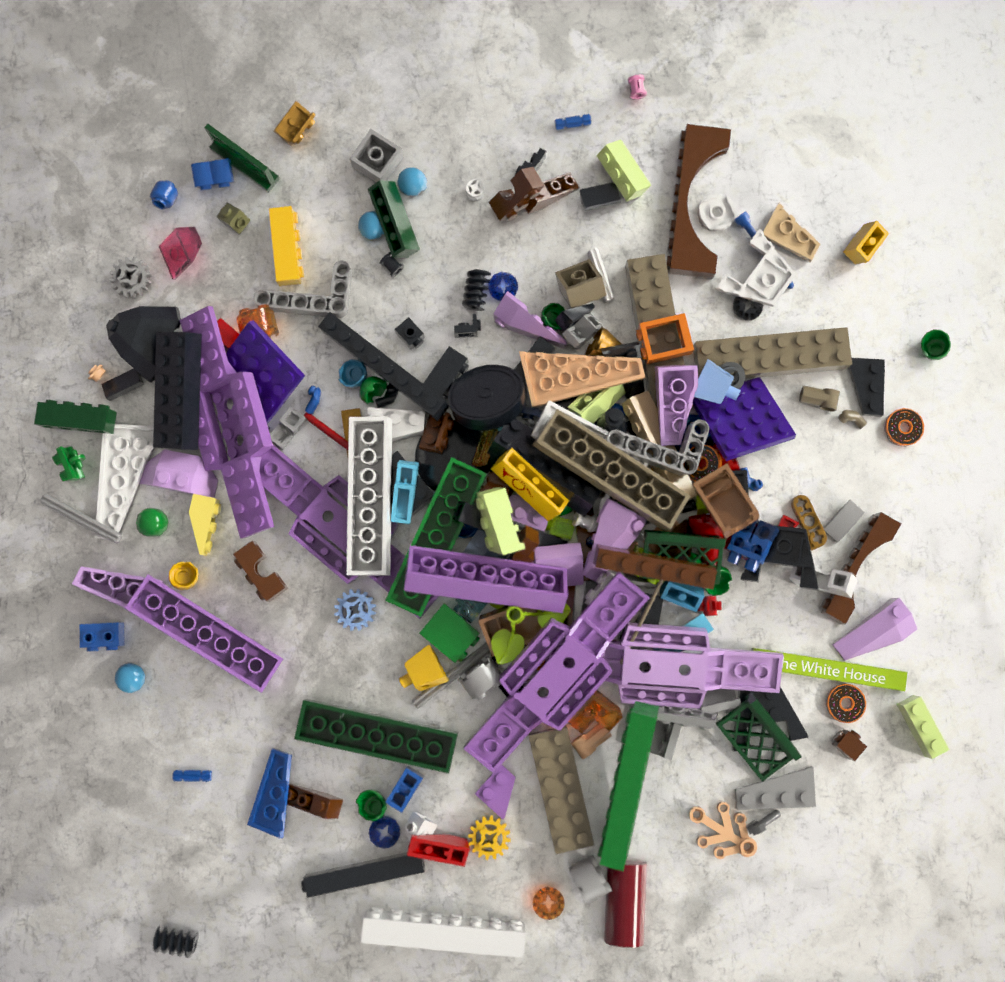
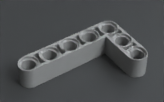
(311, 300)
(660, 452)

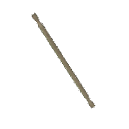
(645, 613)

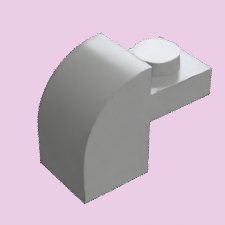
(582, 331)

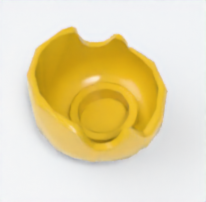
(183, 575)

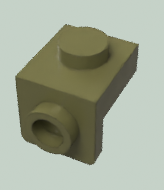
(233, 217)

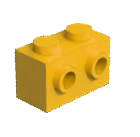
(866, 242)

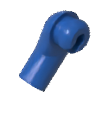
(314, 401)
(753, 484)

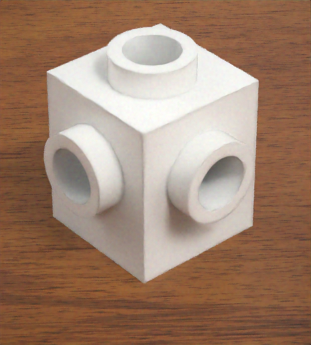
(418, 825)

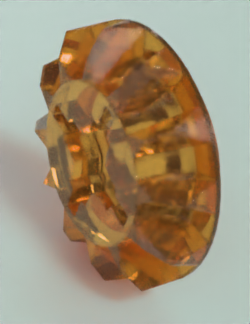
(542, 910)

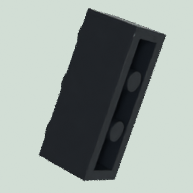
(446, 372)

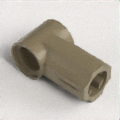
(825, 398)

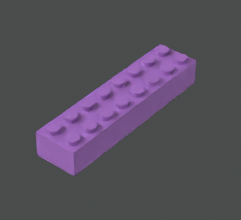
(486, 579)
(204, 633)

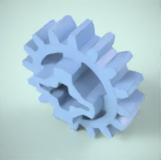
(348, 605)

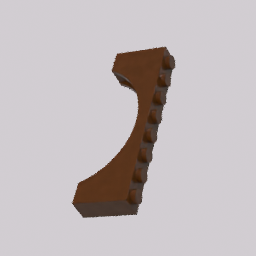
(687, 252)

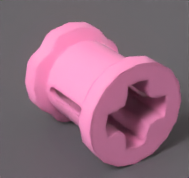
(637, 87)

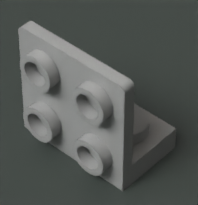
(665, 739)

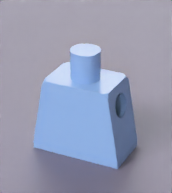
(715, 384)

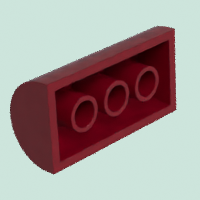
(626, 905)

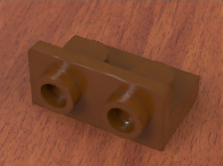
(436, 433)

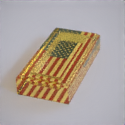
(481, 457)

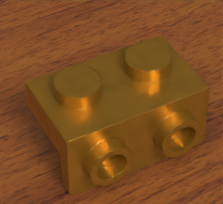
(294, 124)

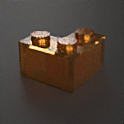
(597, 709)

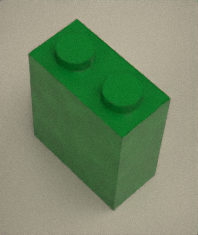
(450, 634)

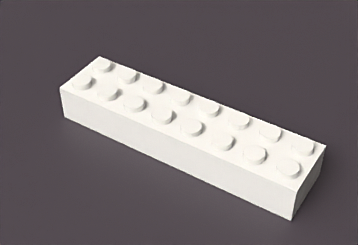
(369, 496)
(444, 932)

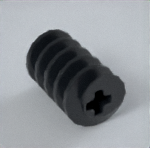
(475, 288)
(173, 942)

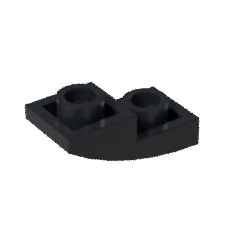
(536, 160)

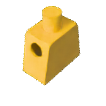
(424, 670)

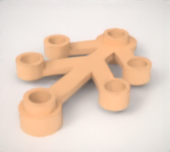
(725, 833)

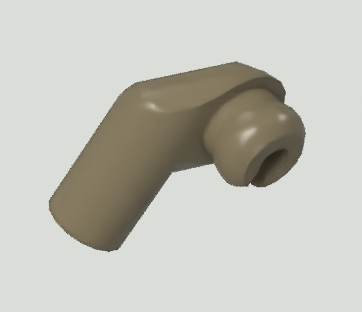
(850, 415)

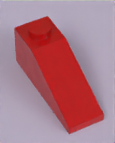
(440, 848)

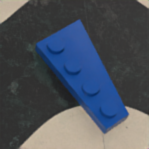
(271, 800)

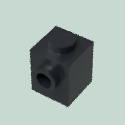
(410, 334)

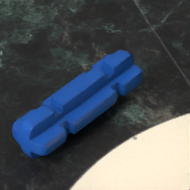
(572, 122)
(192, 775)

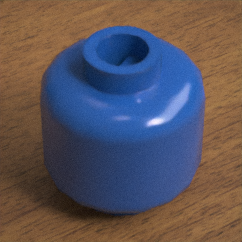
(163, 194)

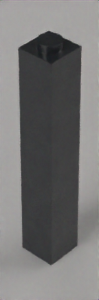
(471, 516)
(361, 874)

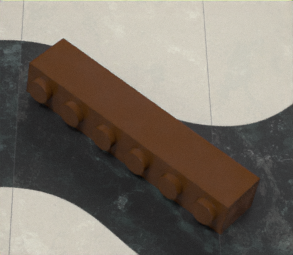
(654, 566)

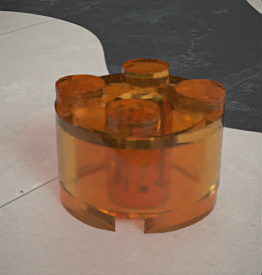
(262, 316)

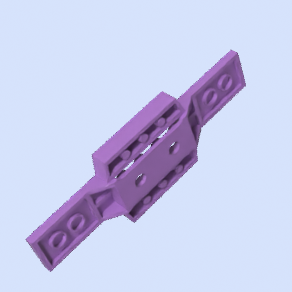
(244, 419)
(309, 502)
(566, 686)

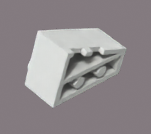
(404, 422)

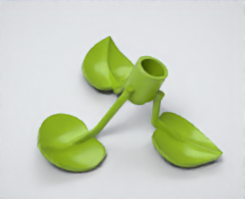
(508, 645)

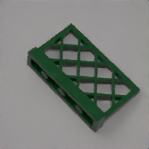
(241, 159)
(687, 540)
(770, 726)

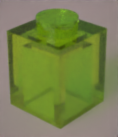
(561, 528)

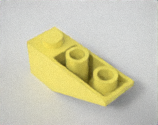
(203, 516)

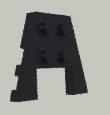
(789, 549)
(778, 708)

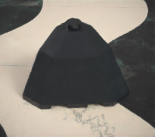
(135, 335)

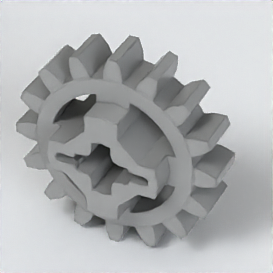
(122, 275)

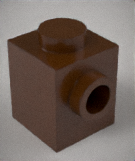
(849, 744)

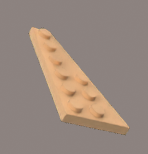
(571, 375)

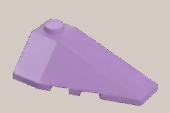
(675, 395)
(616, 528)

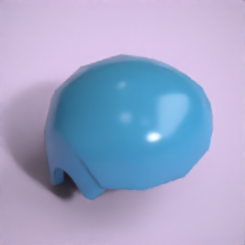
(412, 181)
(370, 226)
(352, 373)
(129, 677)

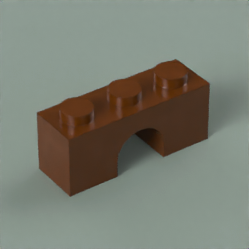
(526, 187)
(249, 559)

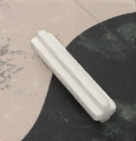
(596, 260)

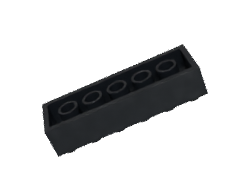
(177, 390)
(576, 489)

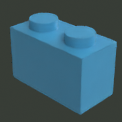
(682, 594)

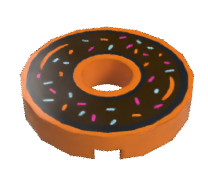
(912, 419)
(713, 463)
(857, 700)

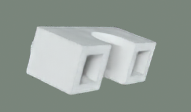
(833, 582)

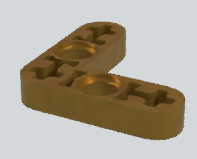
(797, 510)

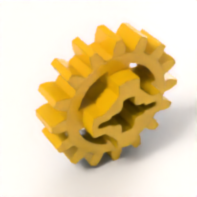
(481, 826)

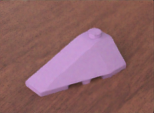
(515, 317)
(883, 628)

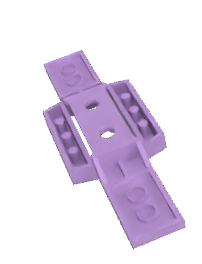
(708, 671)

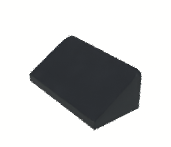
(599, 196)
(122, 384)

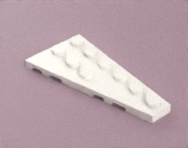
(121, 470)

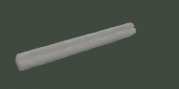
(81, 518)
(453, 674)

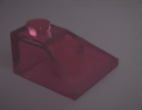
(180, 249)

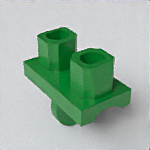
(71, 462)

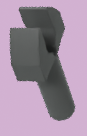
(758, 827)

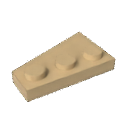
(789, 235)

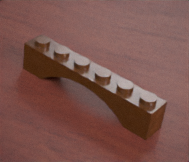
(880, 531)

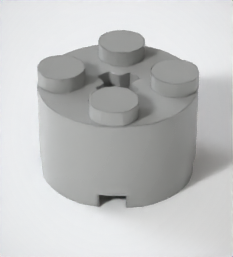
(481, 678)
(590, 879)

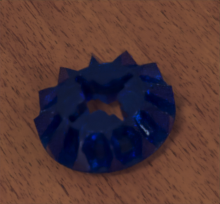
(497, 292)
(393, 830)

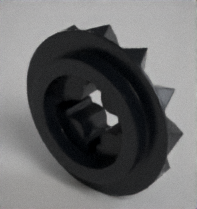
(751, 313)

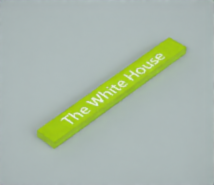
(842, 671)

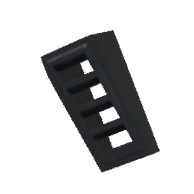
(571, 316)

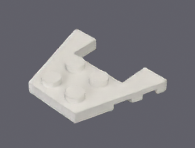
(768, 278)

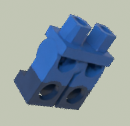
(752, 544)

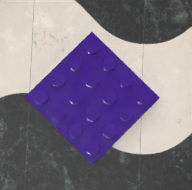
(272, 369)
(747, 423)

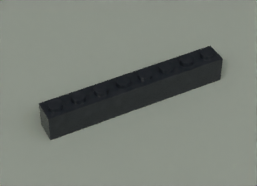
(384, 366)

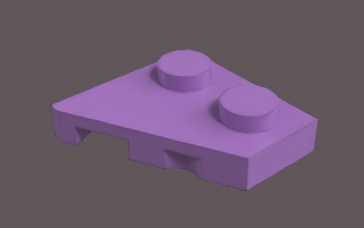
(497, 790)

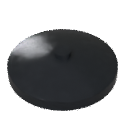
(461, 446)

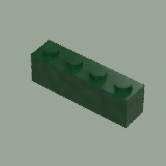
(393, 219)
(75, 417)

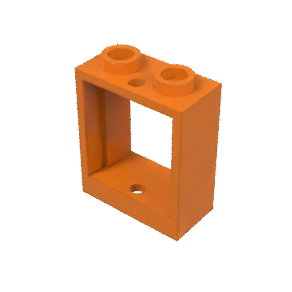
(684, 336)

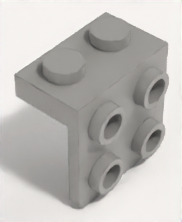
(720, 700)

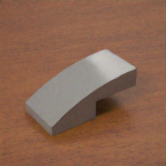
(287, 428)
(844, 520)

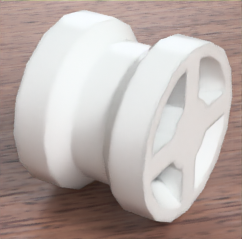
(475, 185)

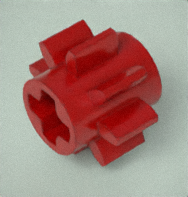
(710, 606)

